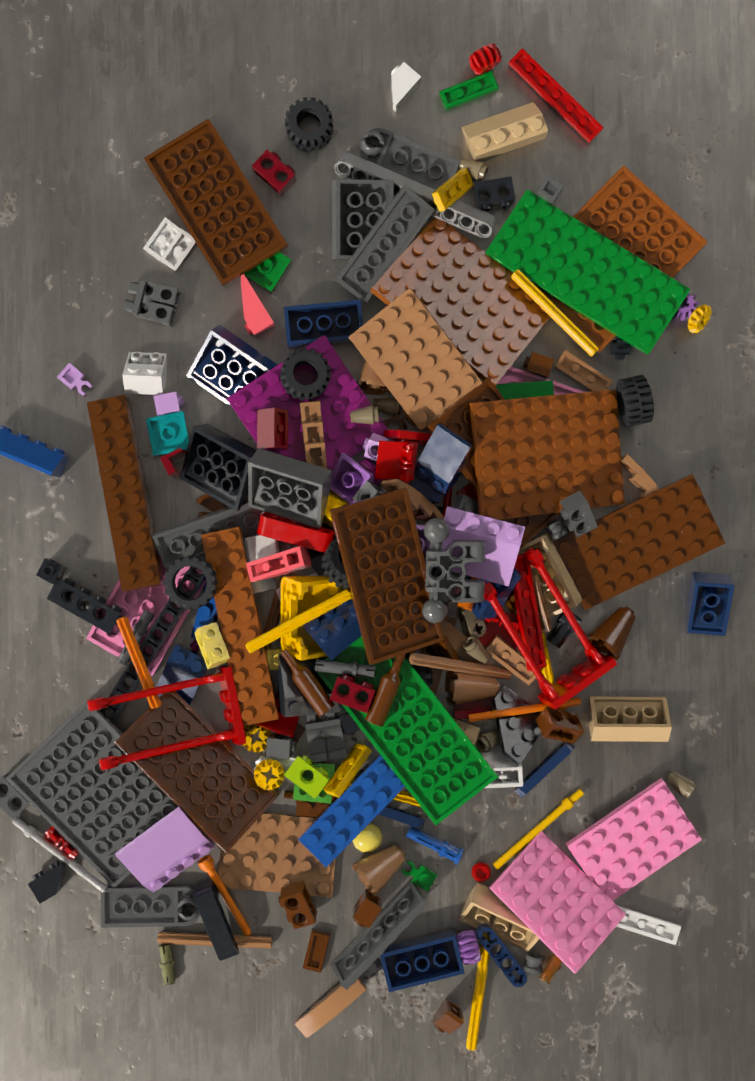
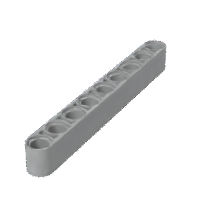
(460, 209)

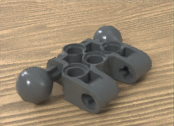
(471, 591)

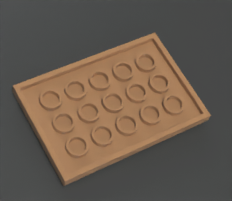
(415, 359)
(274, 857)

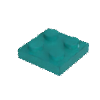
(167, 433)

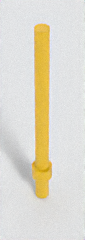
(567, 804)

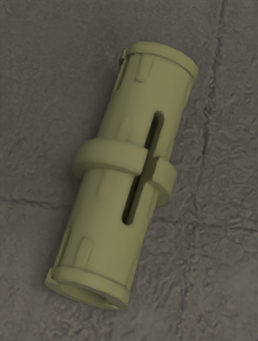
(167, 964)

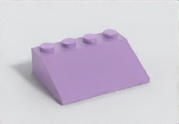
(501, 540)
(165, 850)

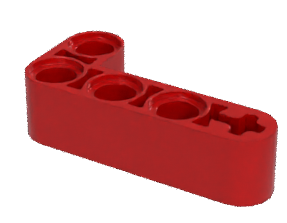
(294, 532)

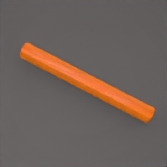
(137, 659)

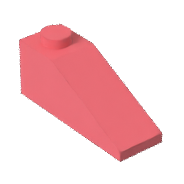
(255, 314)
(279, 564)

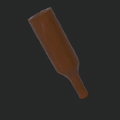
(309, 685)
(385, 694)

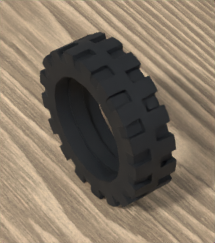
(172, 591)

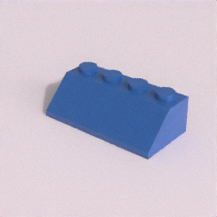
(32, 454)

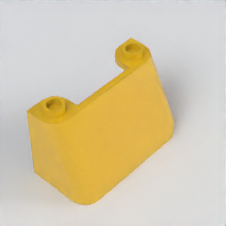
(297, 596)

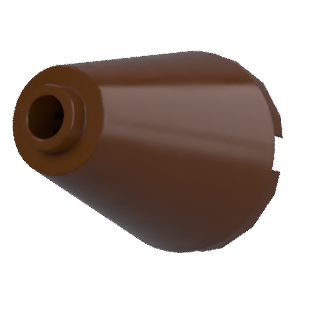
(613, 632)

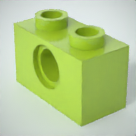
(313, 786)

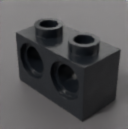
(492, 188)

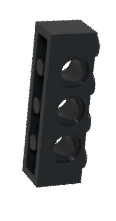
(61, 594)

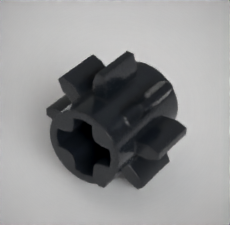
(619, 348)

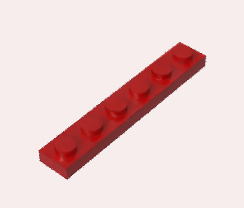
(555, 95)
(528, 612)

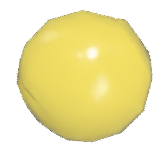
(368, 839)

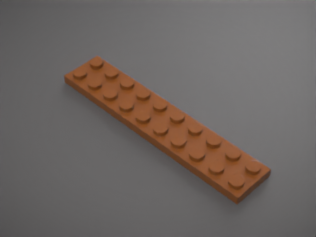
(240, 624)

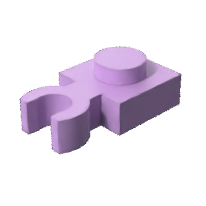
(73, 378)

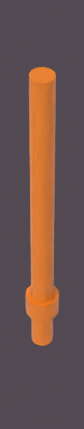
(519, 710)

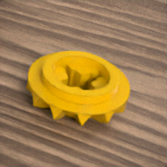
(699, 318)
(257, 746)
(277, 770)

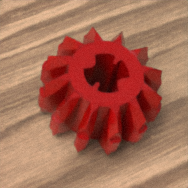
(485, 58)

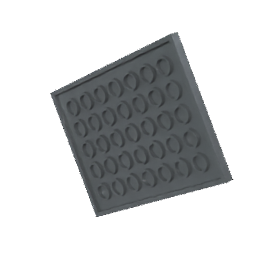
(89, 805)

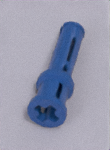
(442, 847)

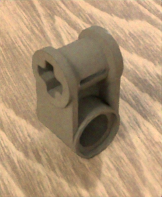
(469, 621)

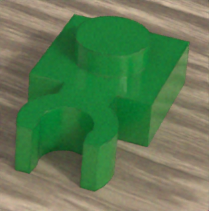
(422, 875)

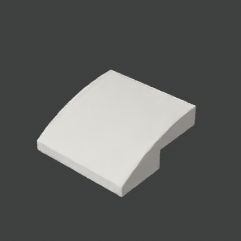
(169, 244)

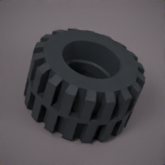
(305, 109)
(310, 358)
(635, 400)
(333, 566)

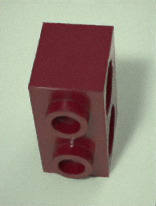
(271, 175)
(351, 699)

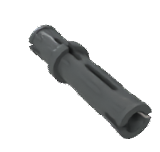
(139, 631)
(354, 669)

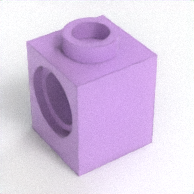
(168, 403)
(370, 452)

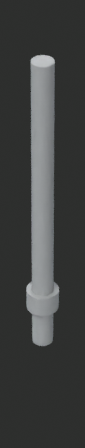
(31, 832)

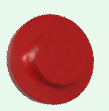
(481, 872)

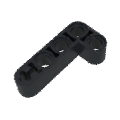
(215, 920)

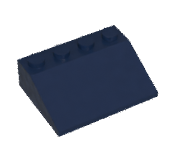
(227, 364)

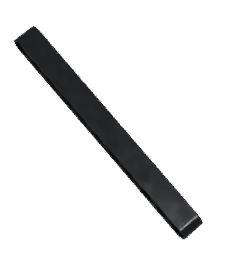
(153, 641)

